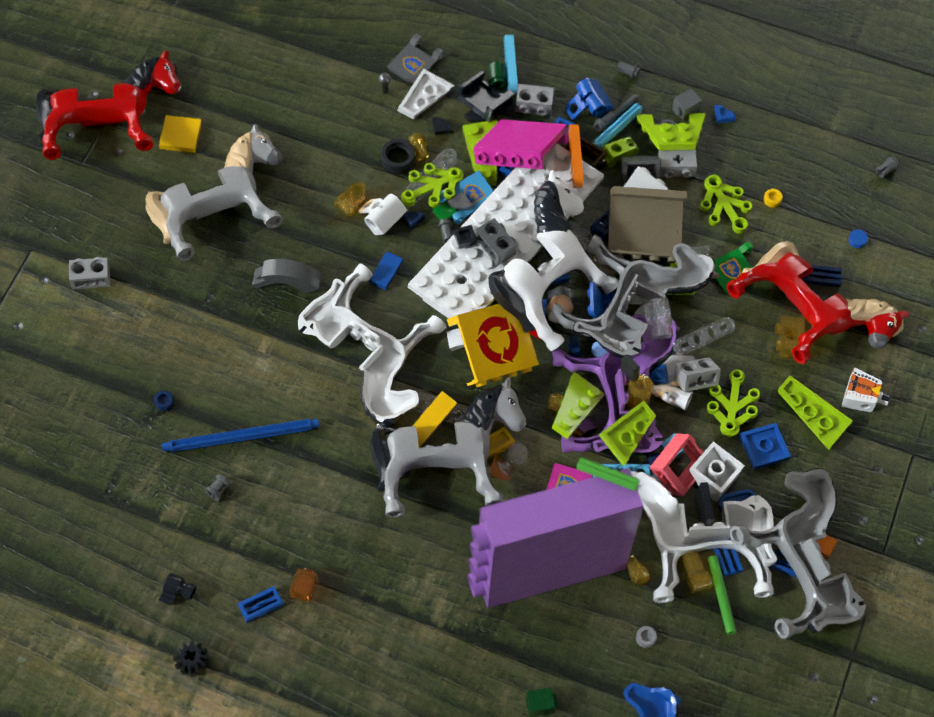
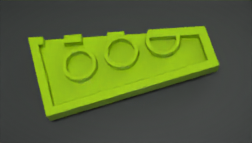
(576, 405)
(816, 413)

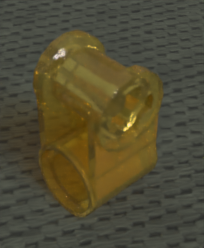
(349, 201)

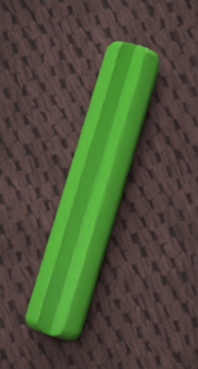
(608, 474)

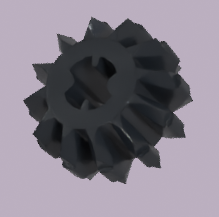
(197, 653)

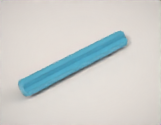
(618, 125)

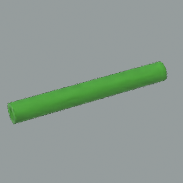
(722, 595)

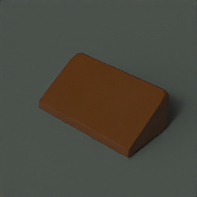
(501, 469)

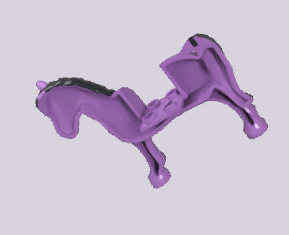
(613, 382)

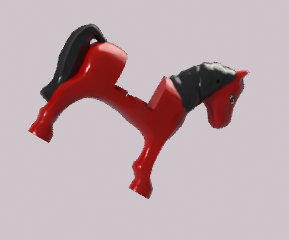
(128, 104)

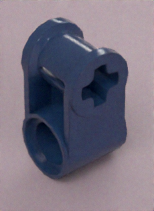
(601, 226)

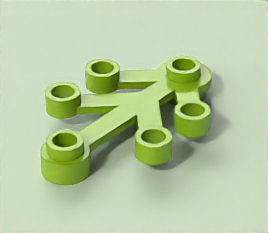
(449, 176)
(725, 202)
(733, 405)

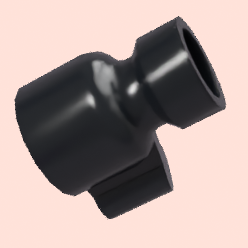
(174, 586)

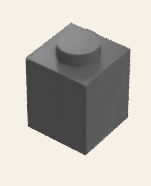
(686, 103)

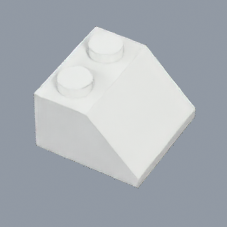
(717, 469)

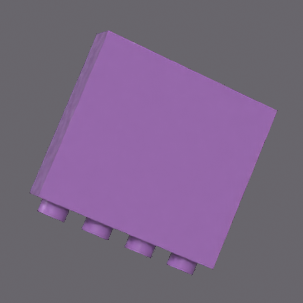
(552, 539)

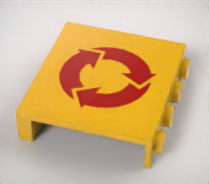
(494, 344)

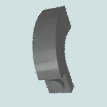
(287, 272)

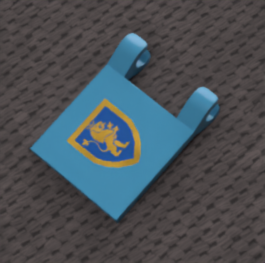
(475, 189)

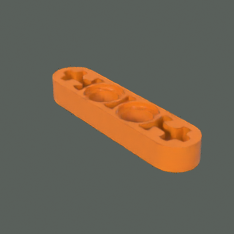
(575, 156)

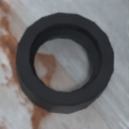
(398, 168)

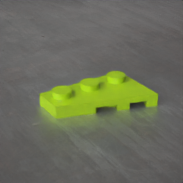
(626, 432)

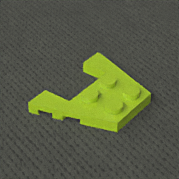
(673, 136)

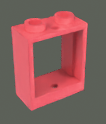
(676, 485)

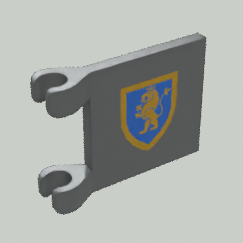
(412, 61)

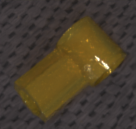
(697, 578)

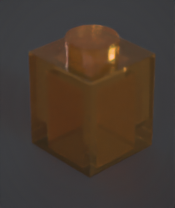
(303, 584)

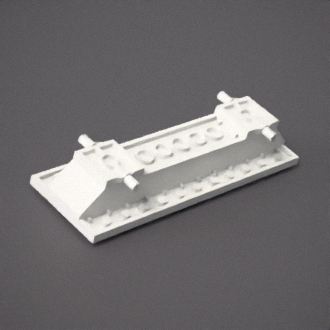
(458, 278)

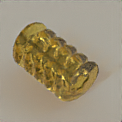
(639, 391)

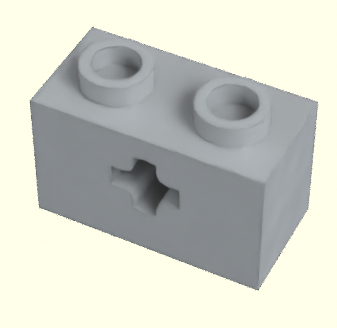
(677, 163)

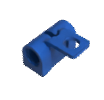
(590, 97)

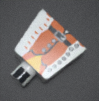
(863, 392)

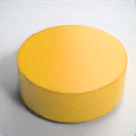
(773, 198)

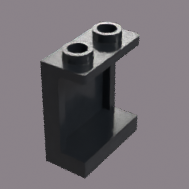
(483, 97)

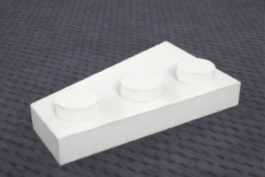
(424, 93)

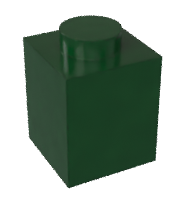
(541, 702)

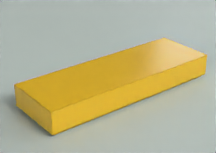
(433, 417)

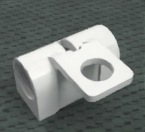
(382, 213)

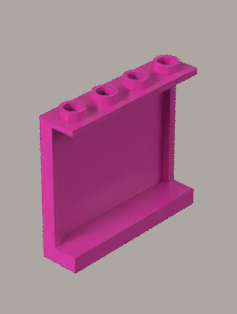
(519, 143)

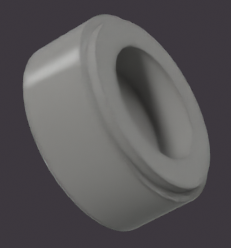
(646, 636)

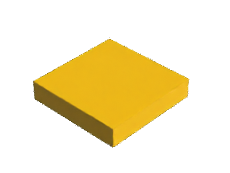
(180, 134)

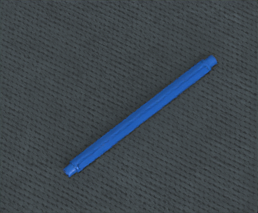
(240, 435)

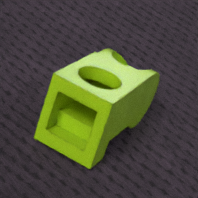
(620, 148)

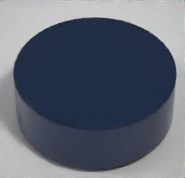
(164, 400)

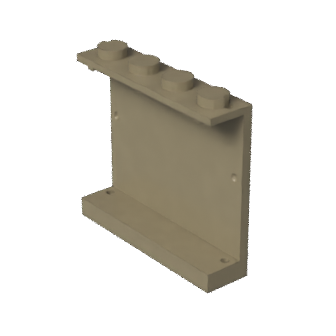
(645, 222)

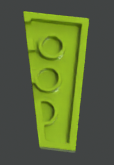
(473, 134)

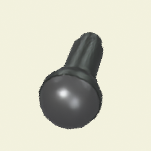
(385, 79)

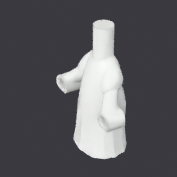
(672, 394)

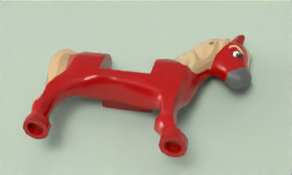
(835, 315)

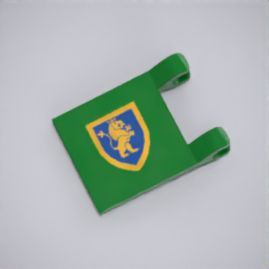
(732, 264)

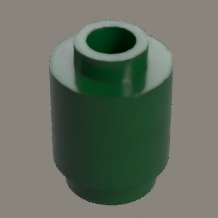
(497, 74)

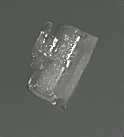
(658, 319)

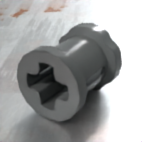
(218, 487)

